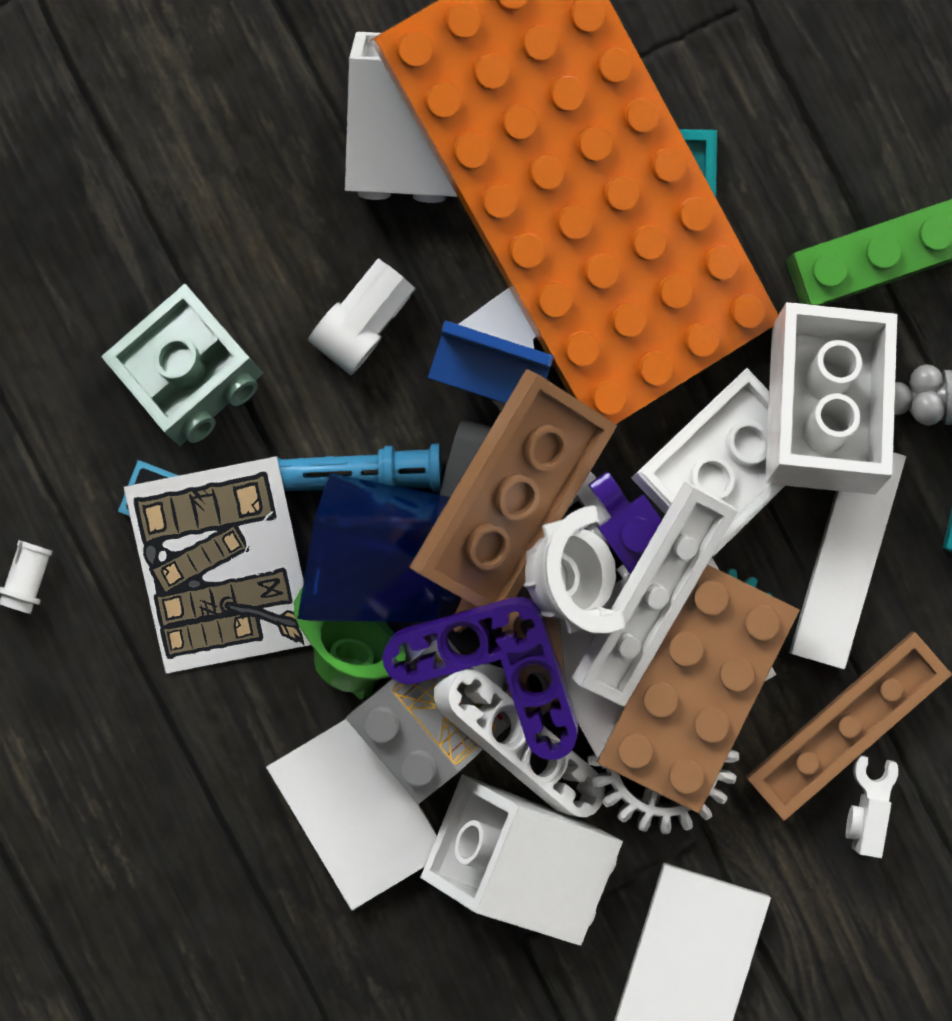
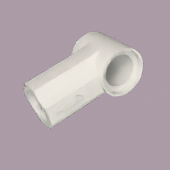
(353, 328)

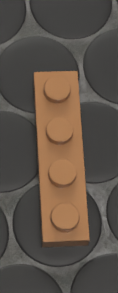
(848, 725)

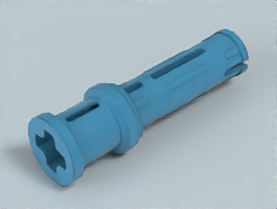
(387, 462)

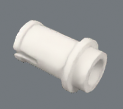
(25, 577)

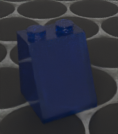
(364, 553)

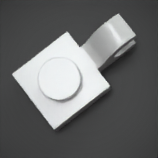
(870, 819)

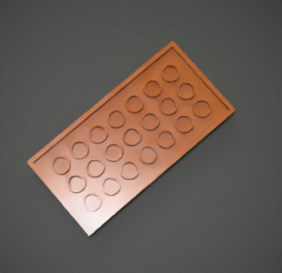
(580, 191)

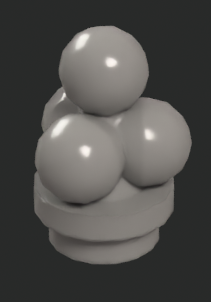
(929, 396)

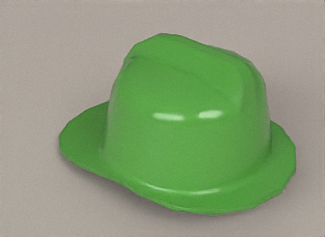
(348, 652)

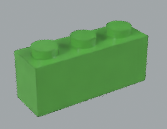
(873, 256)

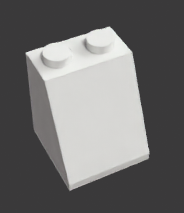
(383, 140)
(521, 861)

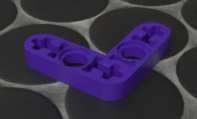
(514, 655)

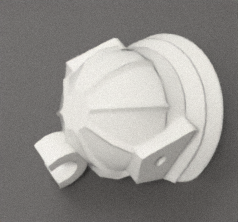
(573, 574)

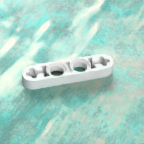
(514, 751)

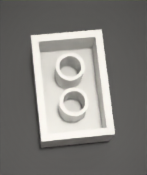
(831, 398)

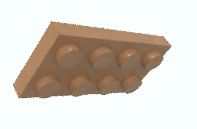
(512, 487)
(698, 689)

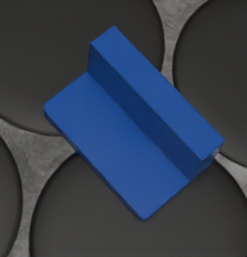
(483, 362)

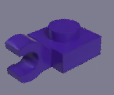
(629, 524)

